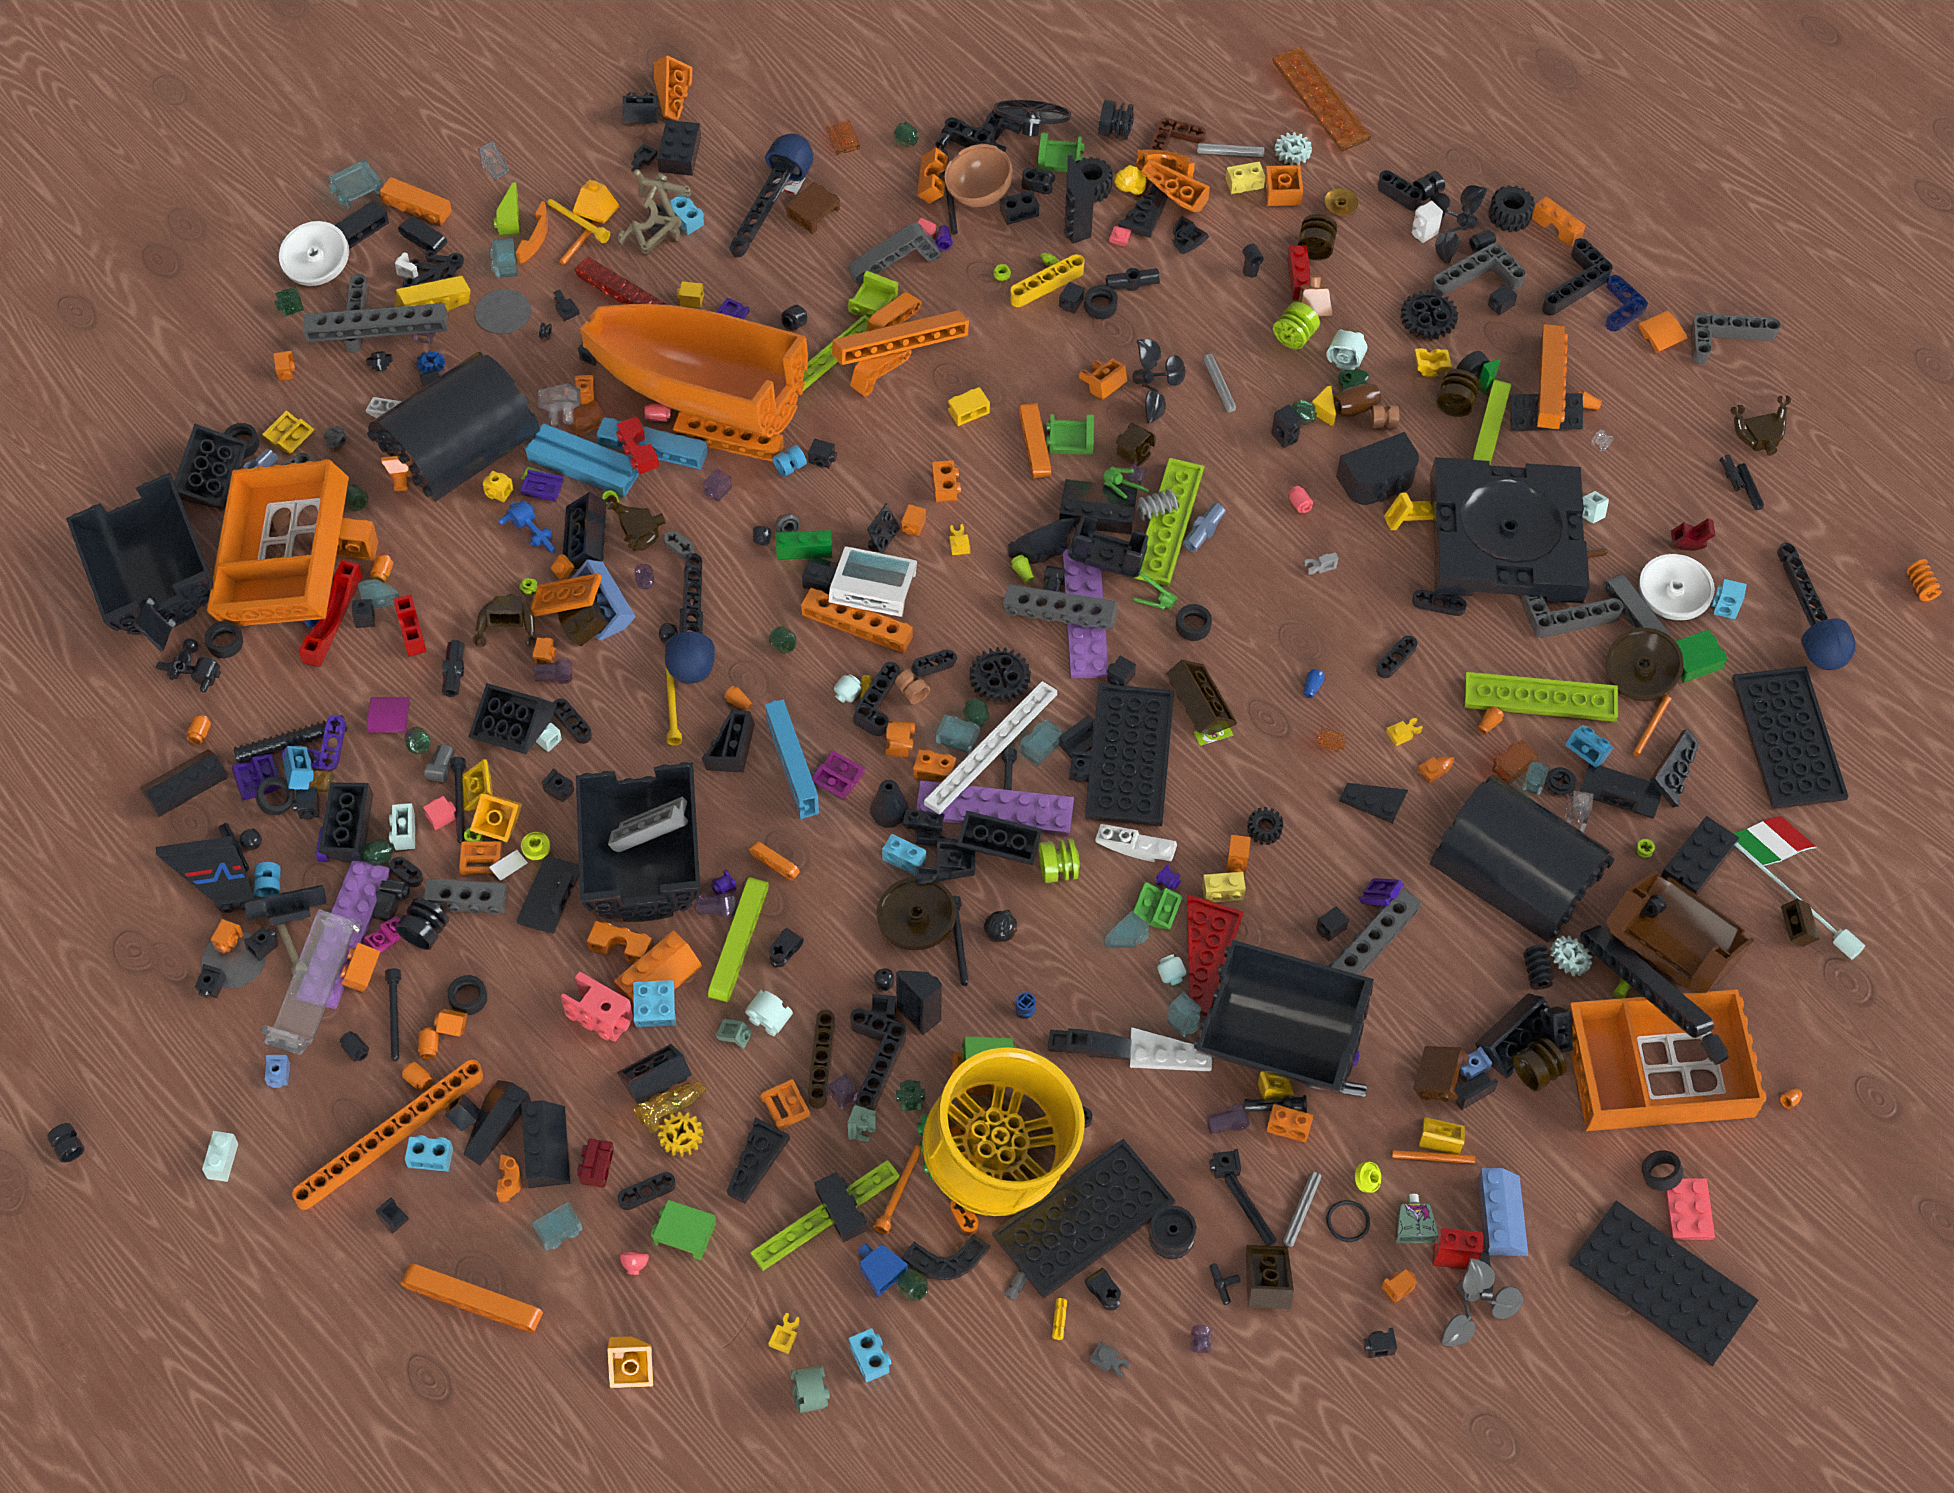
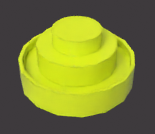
(535, 845)
(1368, 1177)

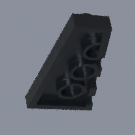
(1675, 768)
(760, 1153)

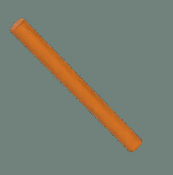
(577, 244)
(1651, 726)
(1426, 1156)

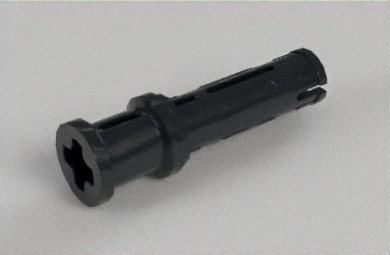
(1294, 1103)

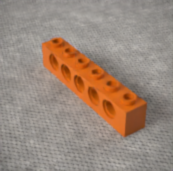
(728, 438)
(862, 628)

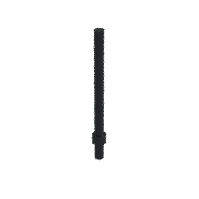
(951, 207)

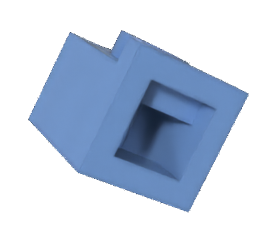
(1481, 1062)
(281, 1065)

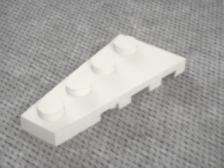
(1162, 1052)

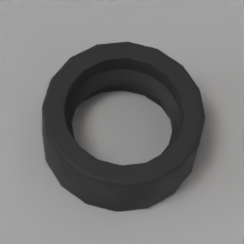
(1100, 312)
(1473, 363)
(245, 429)
(1193, 610)
(219, 628)
(267, 808)
(461, 982)
(1662, 1183)

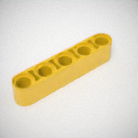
(1047, 280)

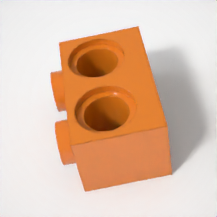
(942, 481)
(1238, 854)
(1289, 1123)

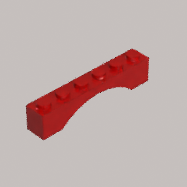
(320, 638)

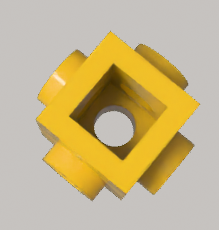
(497, 486)

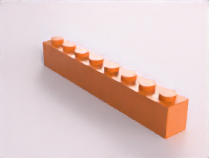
(900, 337)
(1552, 377)

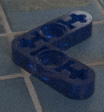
(1629, 303)

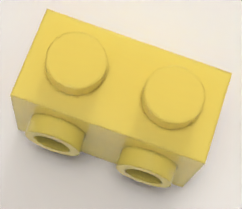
(1245, 177)
(1224, 887)

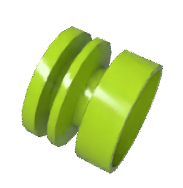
(1296, 325)
(1058, 860)

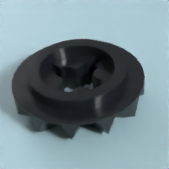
(1555, 775)

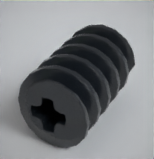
(1538, 967)

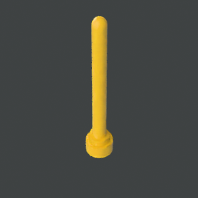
(600, 233)
(673, 736)

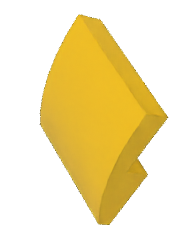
(287, 433)

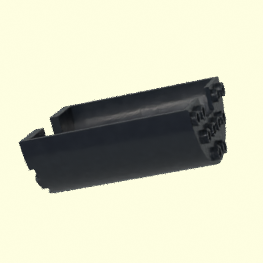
(456, 425)
(140, 553)
(1520, 857)
(650, 877)
(1286, 1017)

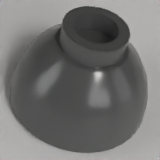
(787, 523)

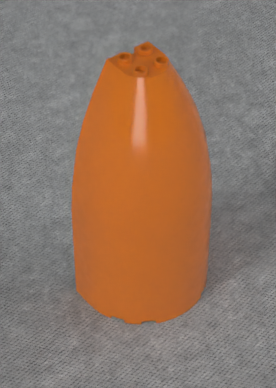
(702, 362)

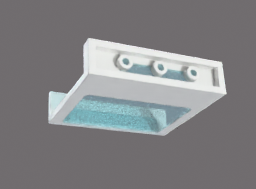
(872, 581)

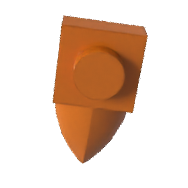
(1435, 767)

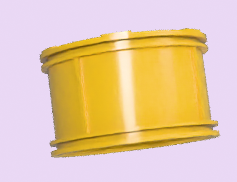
(976, 1178)

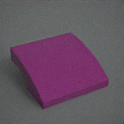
(388, 714)
(838, 775)

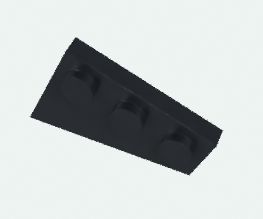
(1374, 800)

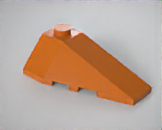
(672, 83)
(1180, 188)

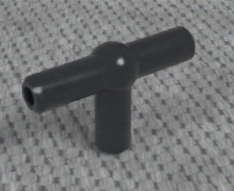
(1221, 1284)

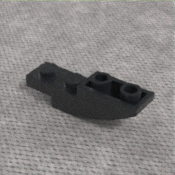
(1090, 1042)

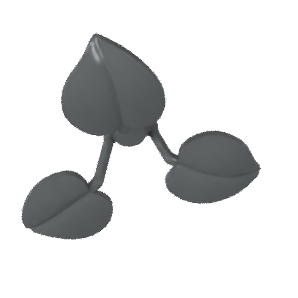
(1476, 1278)

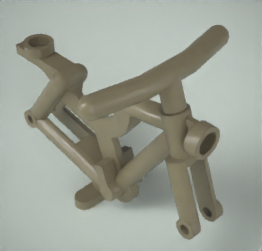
(672, 222)

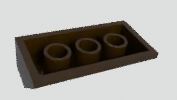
(1200, 697)

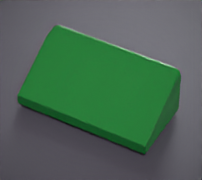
(1488, 375)

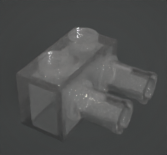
(558, 398)

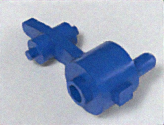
(522, 515)

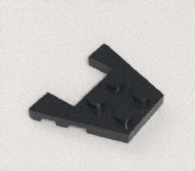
(951, 860)

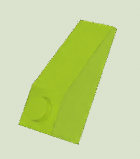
(508, 213)

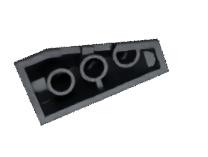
(497, 1116)

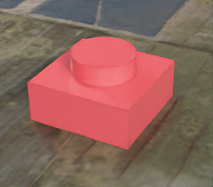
(1120, 236)

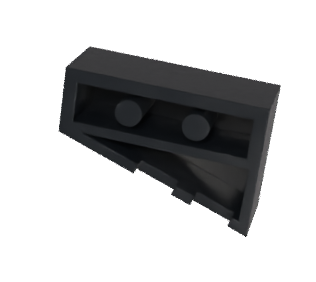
(732, 744)

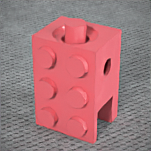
(599, 1009)

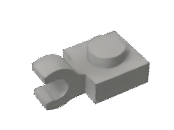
(1324, 563)

